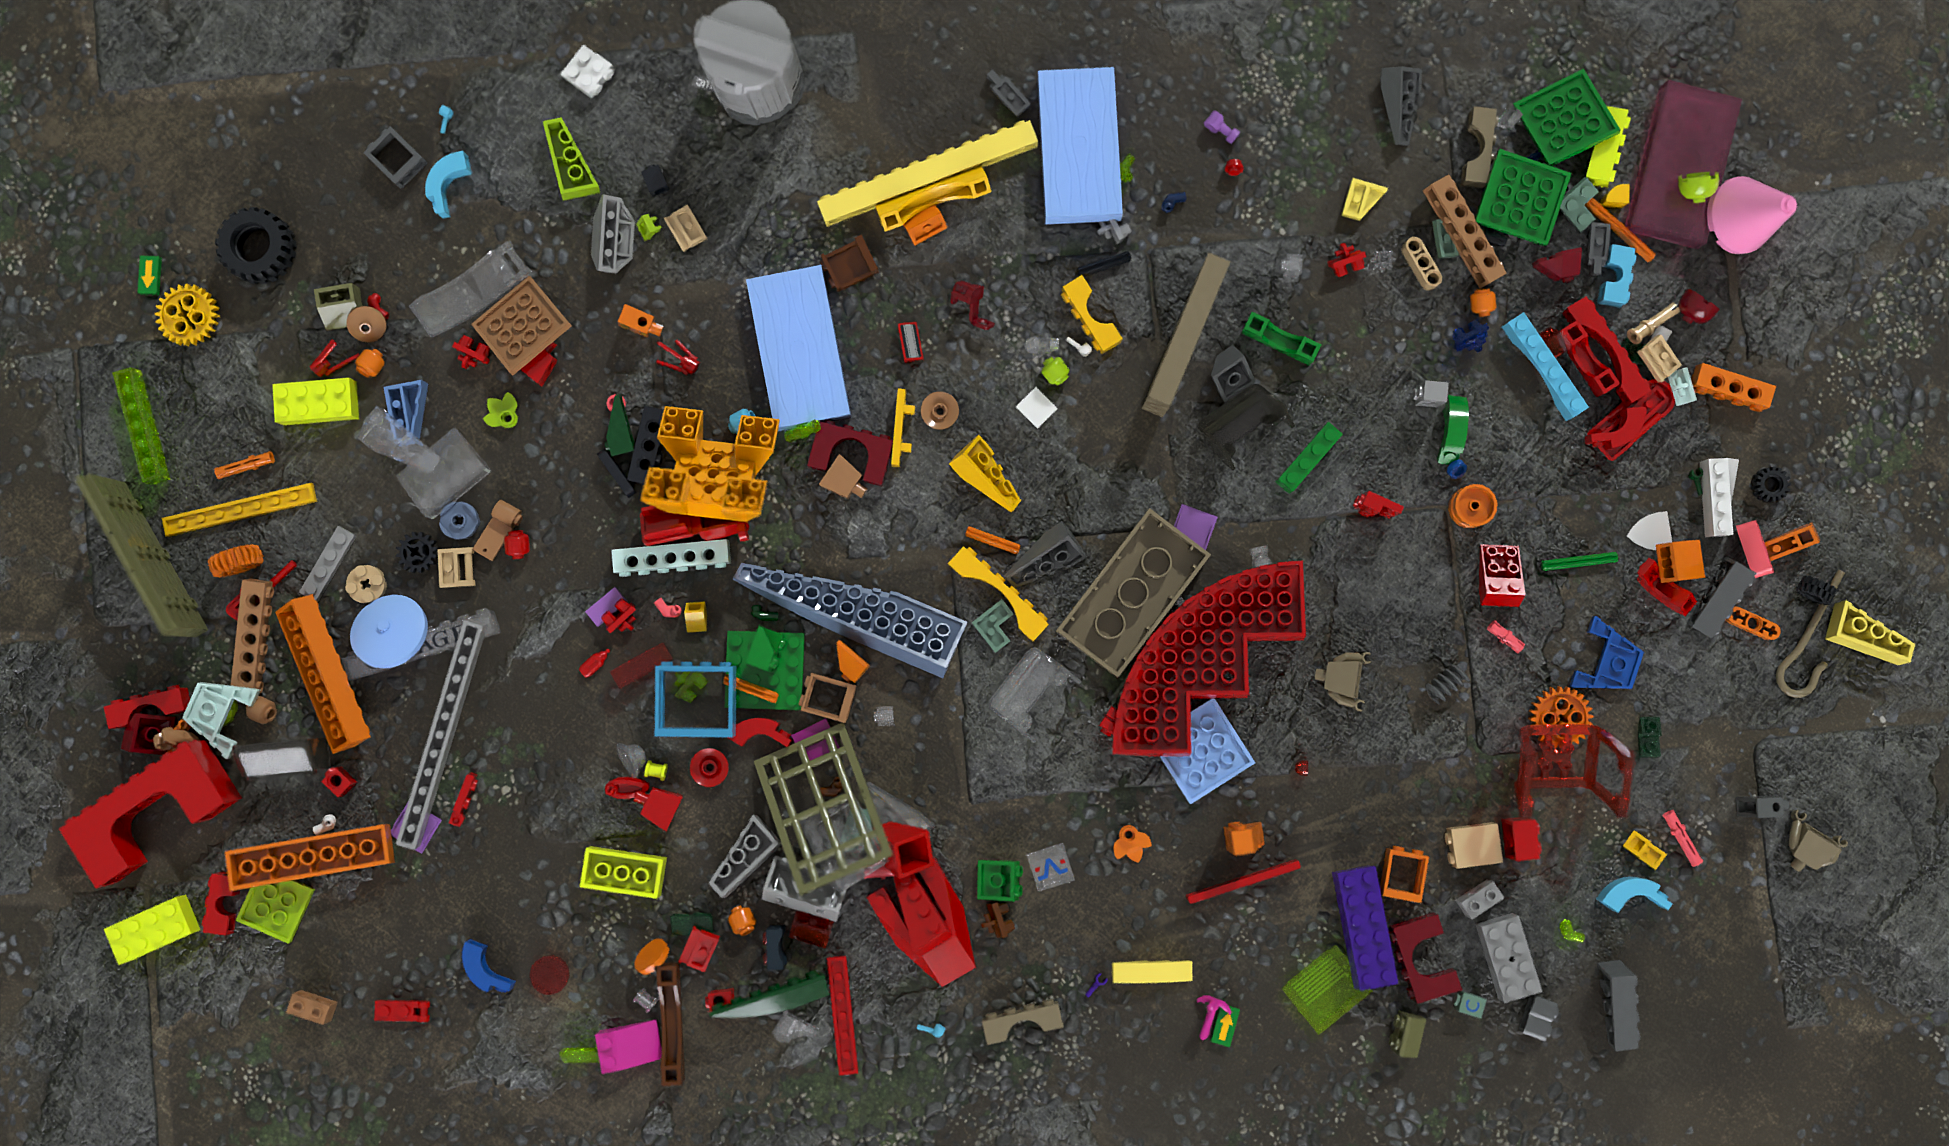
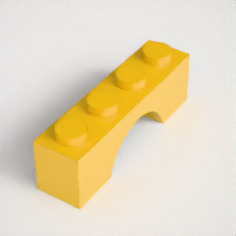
(1103, 335)

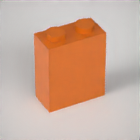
(1680, 561)

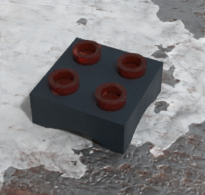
(774, 956)

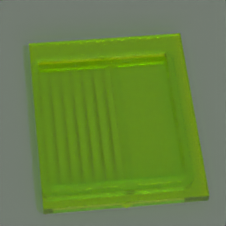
(1324, 990)

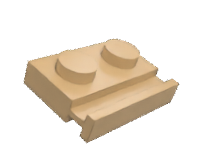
(685, 228)
(1659, 358)

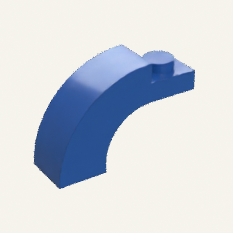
(478, 971)

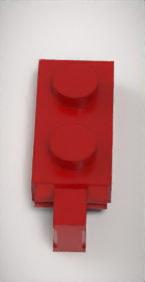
(463, 800)

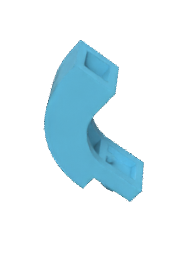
(440, 177)
(1624, 888)

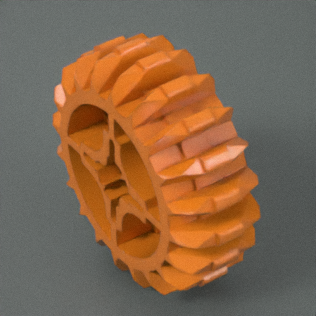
(235, 560)

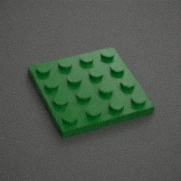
(1566, 118)
(1522, 197)
(784, 680)

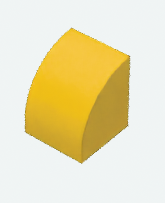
(1616, 197)
(696, 616)

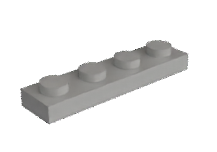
(328, 563)

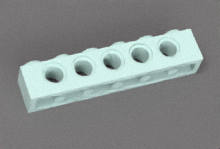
(621, 557)

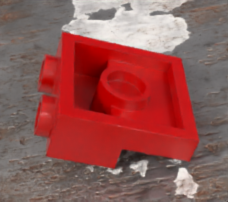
(1372, 504)

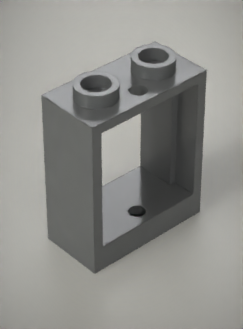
(407, 171)

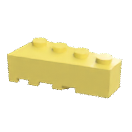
(1862, 633)

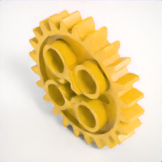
(172, 324)

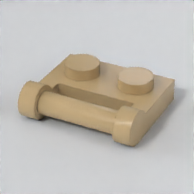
(450, 567)

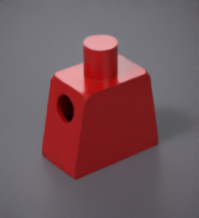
(541, 366)
(659, 806)

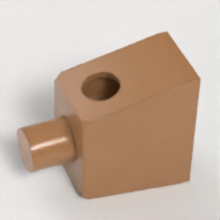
(843, 479)

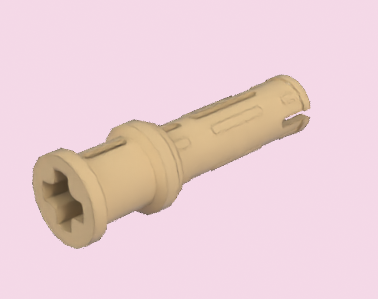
(1647, 327)

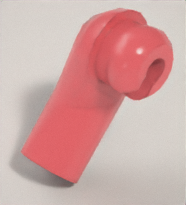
(666, 610)

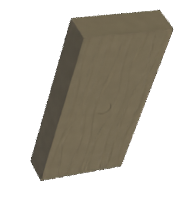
(1186, 335)
(1133, 593)

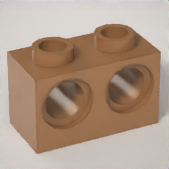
(312, 1007)

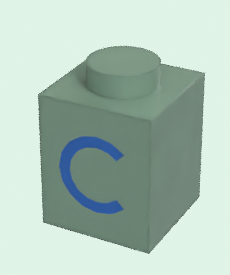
(1469, 1003)

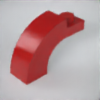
(1630, 425)
(754, 726)

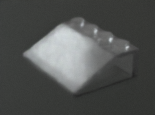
(450, 478)
(845, 830)

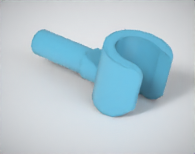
(447, 114)
(937, 1031)

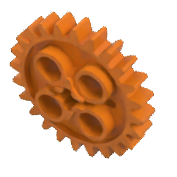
(1548, 705)

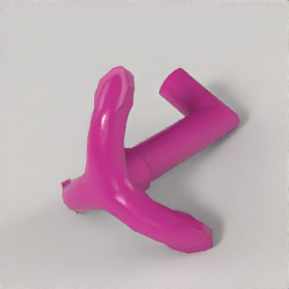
(1212, 1007)

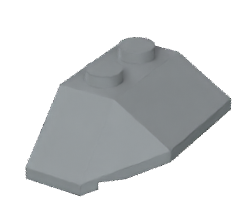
(612, 235)

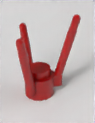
(688, 364)
(321, 365)

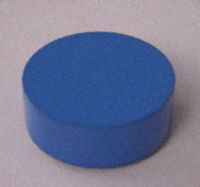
(1456, 469)

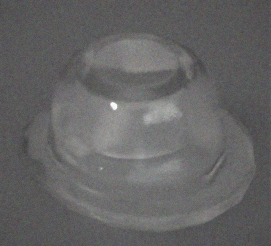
(631, 757)

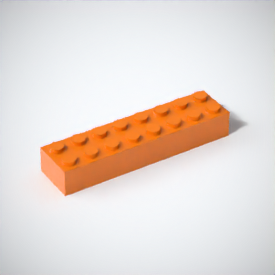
(322, 673)
(309, 857)

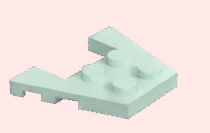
(210, 708)

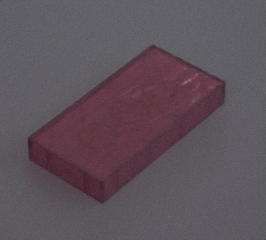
(1686, 136)

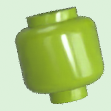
(1055, 370)

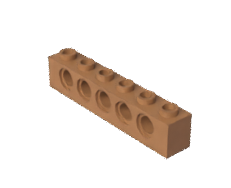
(1455, 227)
(245, 627)

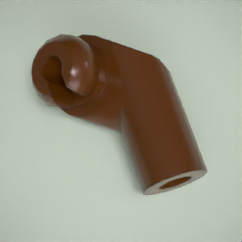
(833, 790)

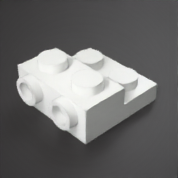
(588, 71)

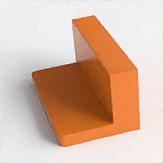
(925, 224)

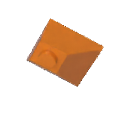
(850, 663)

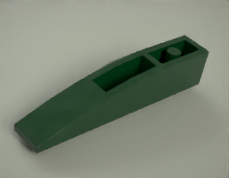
(777, 997)

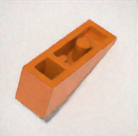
(1792, 541)

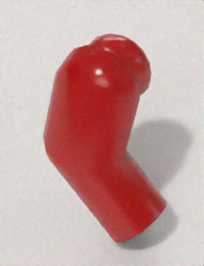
(373, 301)

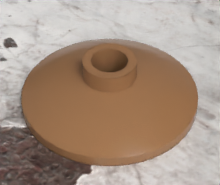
(366, 316)
(935, 401)

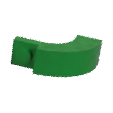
(1455, 430)

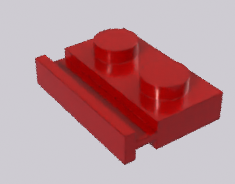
(699, 949)

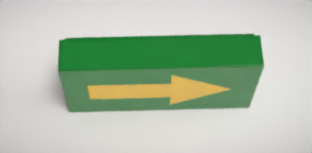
(149, 275)
(1225, 1026)

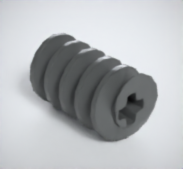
(1446, 683)

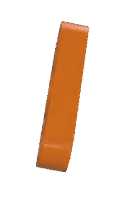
(1761, 622)

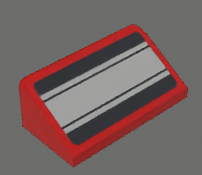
(910, 341)

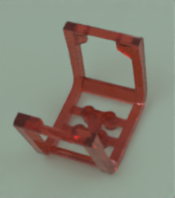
(1528, 765)

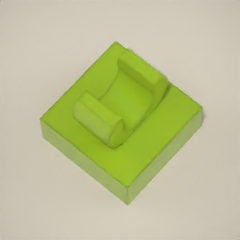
(647, 227)

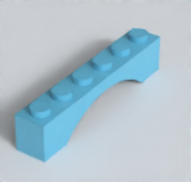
(1563, 392)

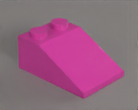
(628, 1046)

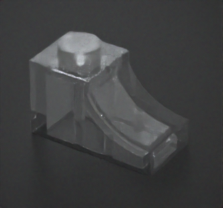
(793, 1026)

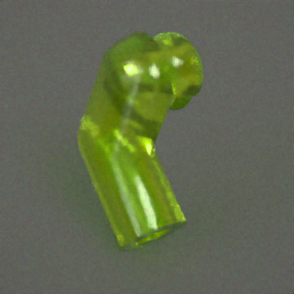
(1125, 172)

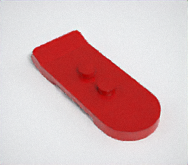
(1658, 405)

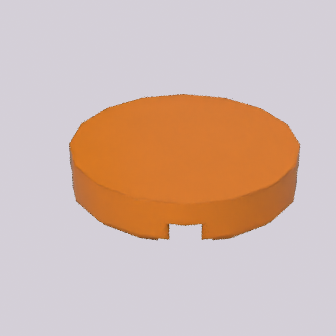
(651, 955)

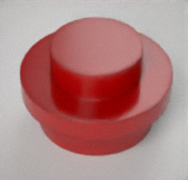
(1234, 167)

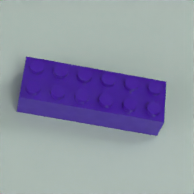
(1365, 928)

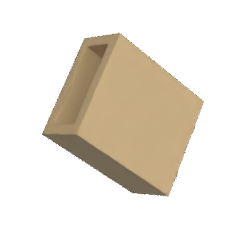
(1474, 845)

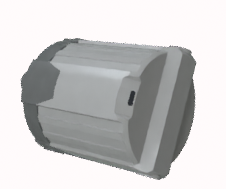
(750, 61)

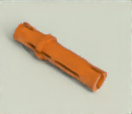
(252, 462)

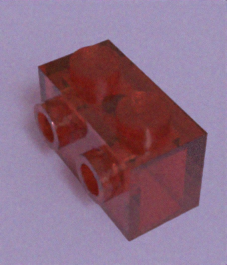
(811, 929)

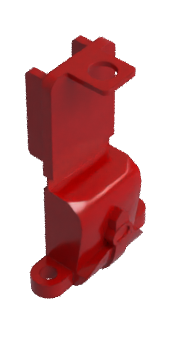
(662, 527)

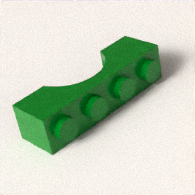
(1295, 346)
(1309, 458)

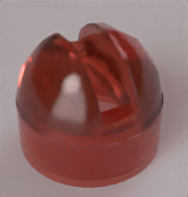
(1302, 767)

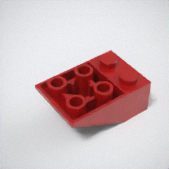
(1500, 576)

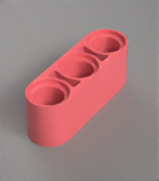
(1754, 548)

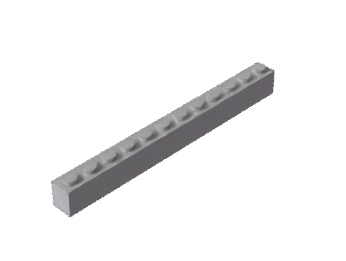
(441, 734)

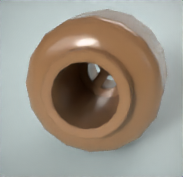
(262, 710)

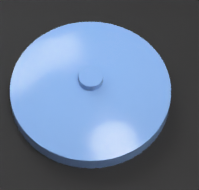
(388, 631)

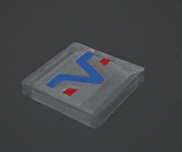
(1050, 867)

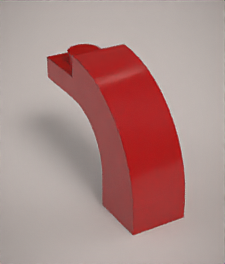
(1667, 593)

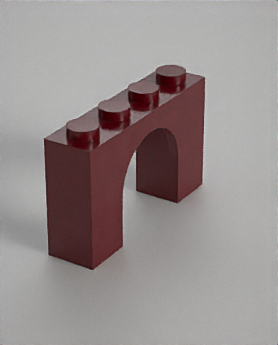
(830, 436)
(1406, 937)

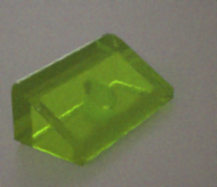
(579, 1055)

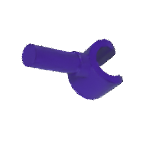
(1095, 985)

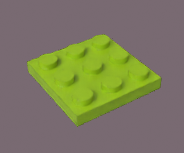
(276, 908)

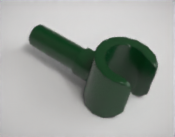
(1692, 476)

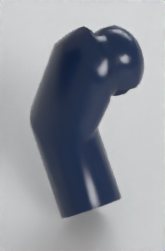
(1170, 201)

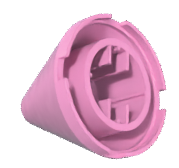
(1747, 213)

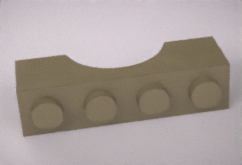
(1481, 124)
(997, 1026)

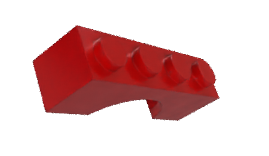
(1597, 375)
(170, 702)

